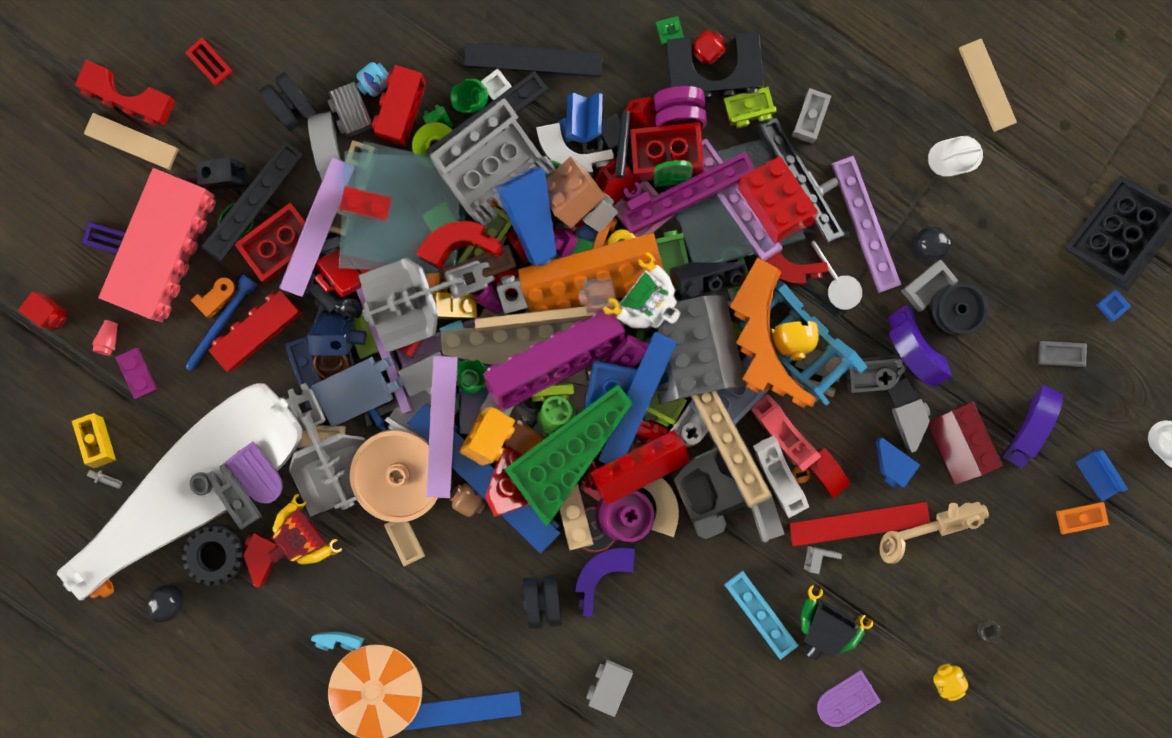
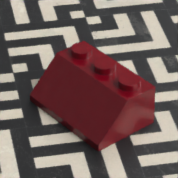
(964, 443)

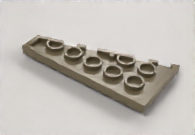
(498, 345)

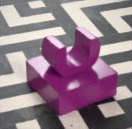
(636, 198)
(565, 242)

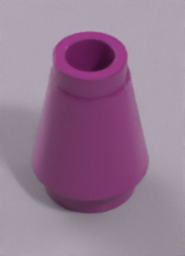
(488, 298)

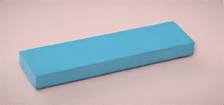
(761, 615)

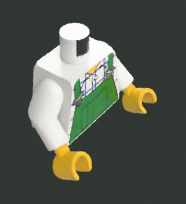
(648, 300)

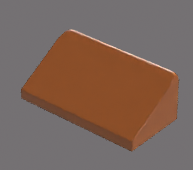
(524, 438)

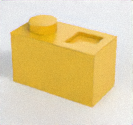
(457, 308)
(93, 440)

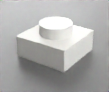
(496, 84)

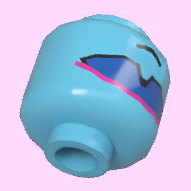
(372, 79)

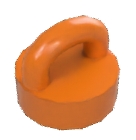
(103, 590)

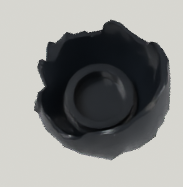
(931, 243)
(164, 603)

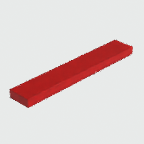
(859, 524)

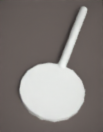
(843, 291)

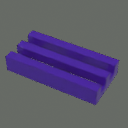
(89, 233)

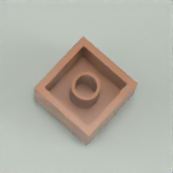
(572, 192)

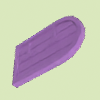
(256, 473)
(847, 700)

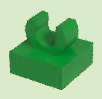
(669, 29)
(438, 115)

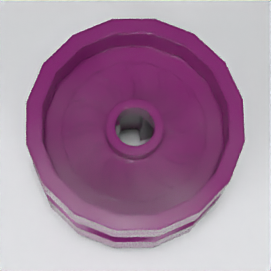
(680, 106)
(626, 518)

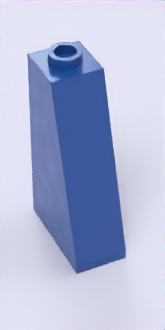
(529, 212)

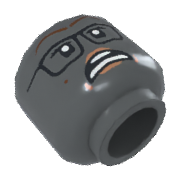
(526, 412)

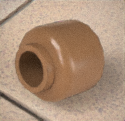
(467, 500)

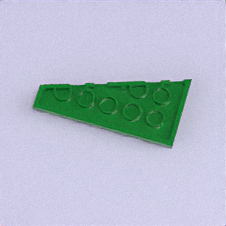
(558, 462)

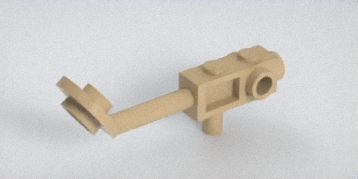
(955, 519)

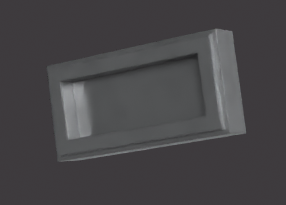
(1062, 353)

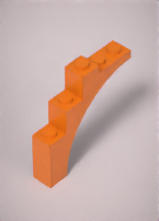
(754, 303)

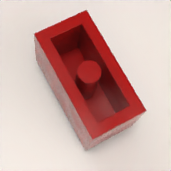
(365, 203)
(44, 311)

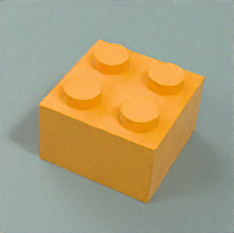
(487, 436)

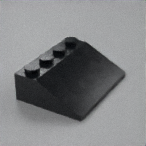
(1123, 233)

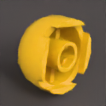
(795, 339)

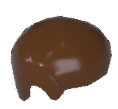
(330, 364)

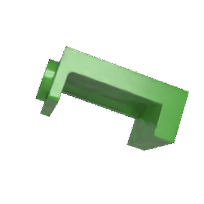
(672, 250)

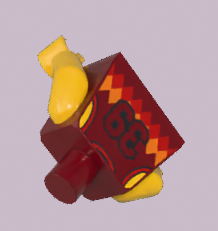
(298, 537)

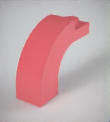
(789, 439)

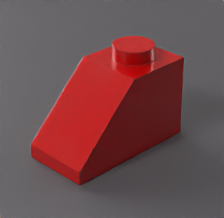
(829, 473)
(257, 557)

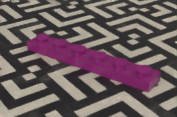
(688, 193)

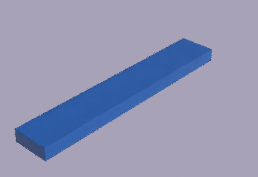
(640, 394)
(467, 710)

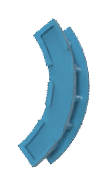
(848, 356)

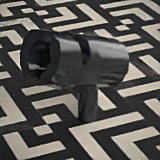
(324, 300)

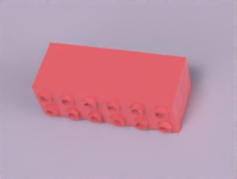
(158, 246)

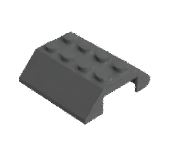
(705, 350)

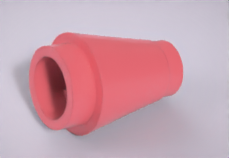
(106, 338)

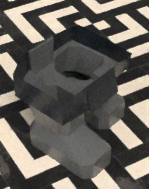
(709, 491)

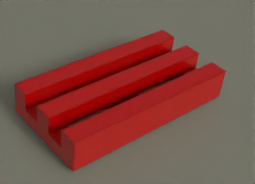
(221, 76)

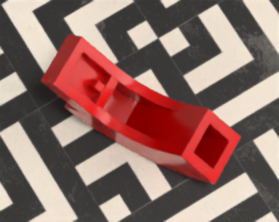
(455, 235)
(793, 273)

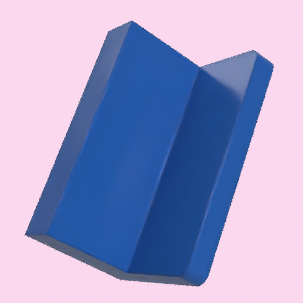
(584, 117)
(1101, 474)

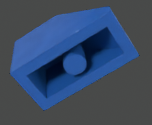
(894, 464)

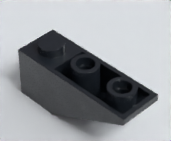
(706, 278)

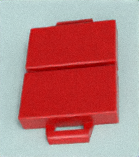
(342, 279)

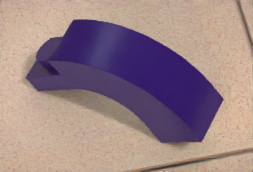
(915, 351)
(1036, 428)
(599, 565)

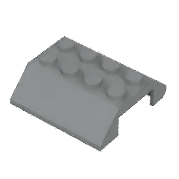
(485, 157)

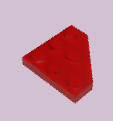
(502, 492)

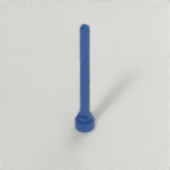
(245, 286)

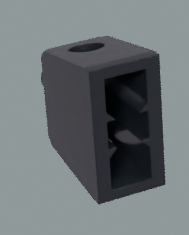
(219, 174)

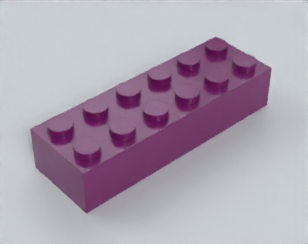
(553, 359)

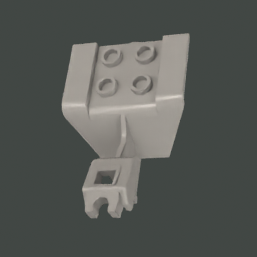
(403, 303)
(324, 467)

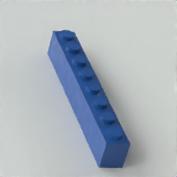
(523, 520)

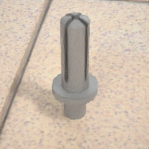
(104, 479)

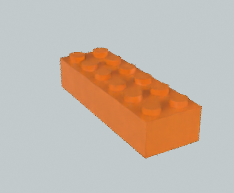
(559, 281)

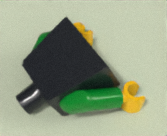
(828, 629)

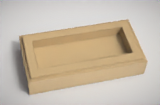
(404, 541)

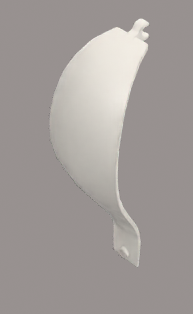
(165, 504)

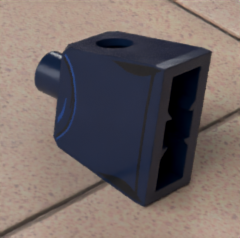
(333, 335)

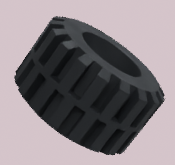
(195, 560)

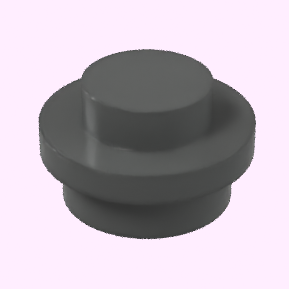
(200, 483)

